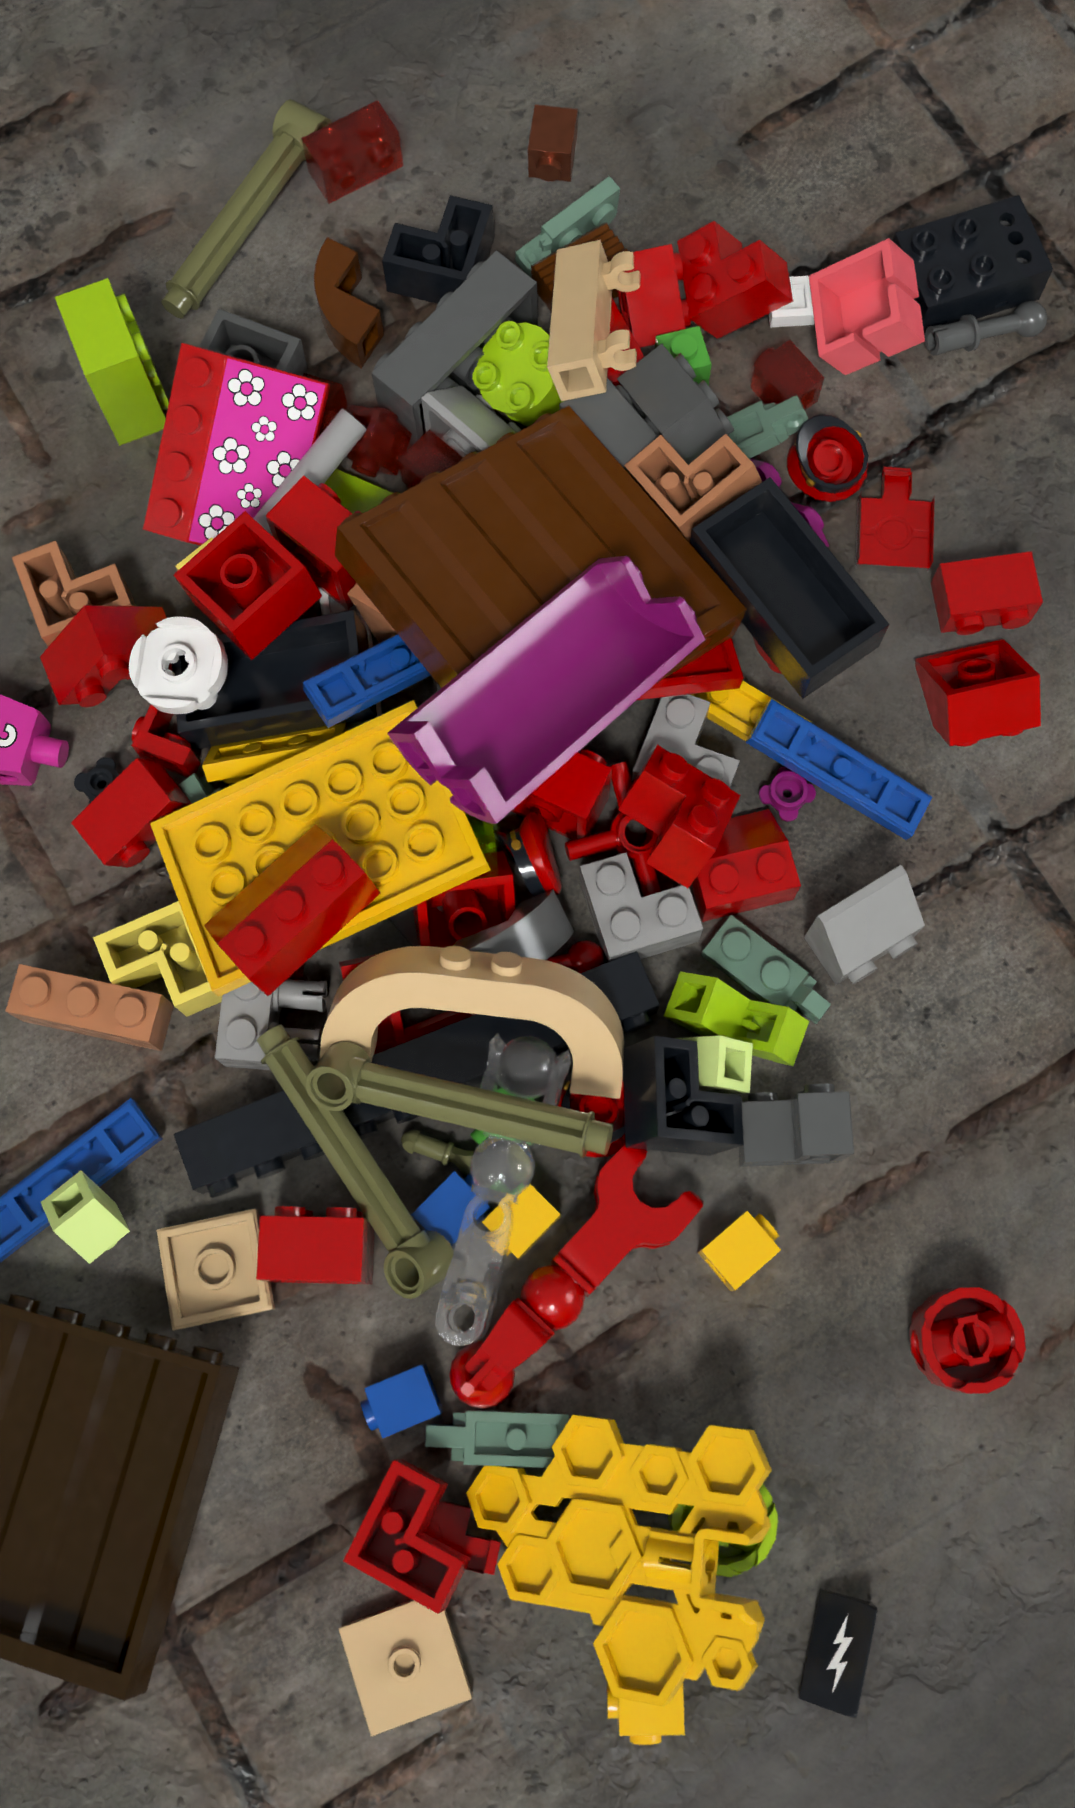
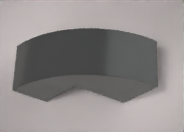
(533, 930)

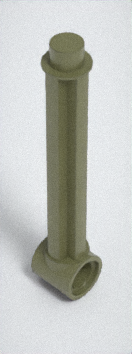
(243, 208)
(349, 1077)
(415, 1257)

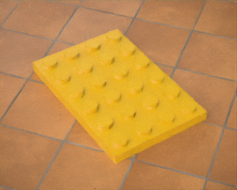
(354, 791)

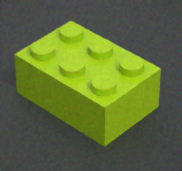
(114, 360)

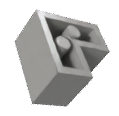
(678, 729)
(634, 922)

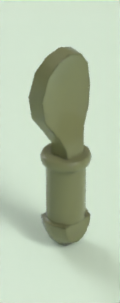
(436, 1149)

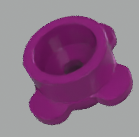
(797, 785)

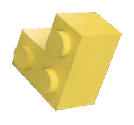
(154, 949)

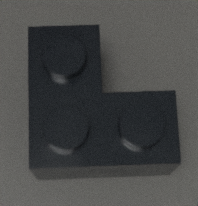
(433, 263)
(665, 1101)

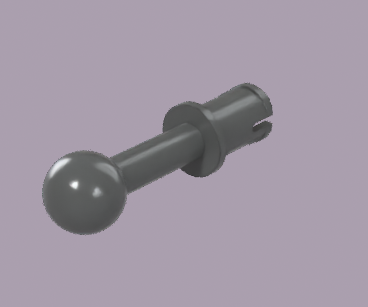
(1027, 320)

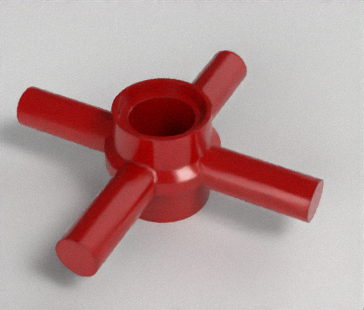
(616, 838)

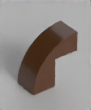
(349, 322)

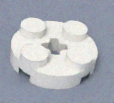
(193, 688)

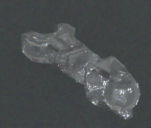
(500, 1172)

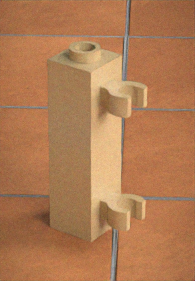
(580, 319)

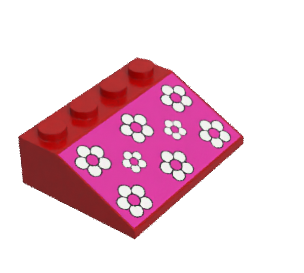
(228, 441)

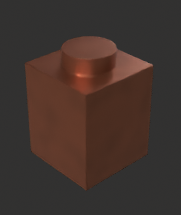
(552, 143)

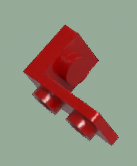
(169, 751)

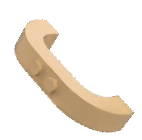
(489, 986)

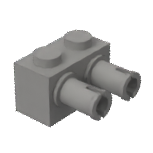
(250, 1013)

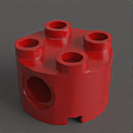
(967, 1340)

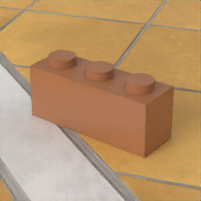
(90, 1007)

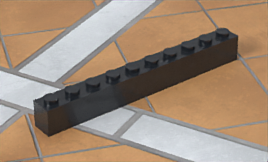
(272, 1131)

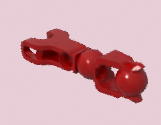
(556, 1292)

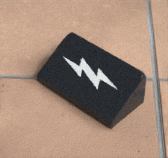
(838, 1652)

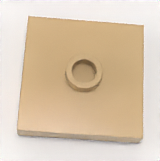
(213, 1270)
(404, 1664)

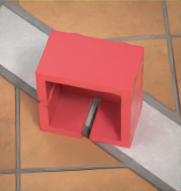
(866, 307)

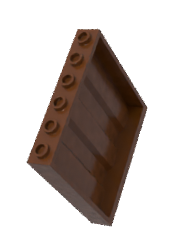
(508, 531)

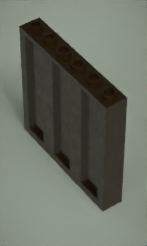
(98, 1489)

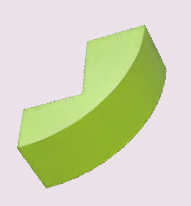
(716, 1009)

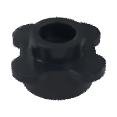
(89, 781)

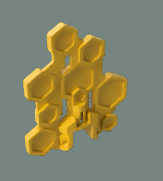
(601, 1550)

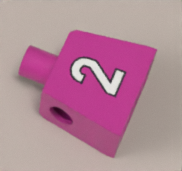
(26, 743)

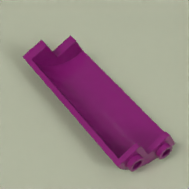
(546, 689)

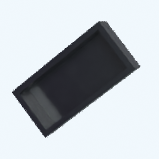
(794, 588)
(267, 693)

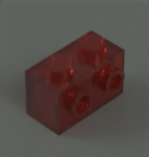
(353, 151)

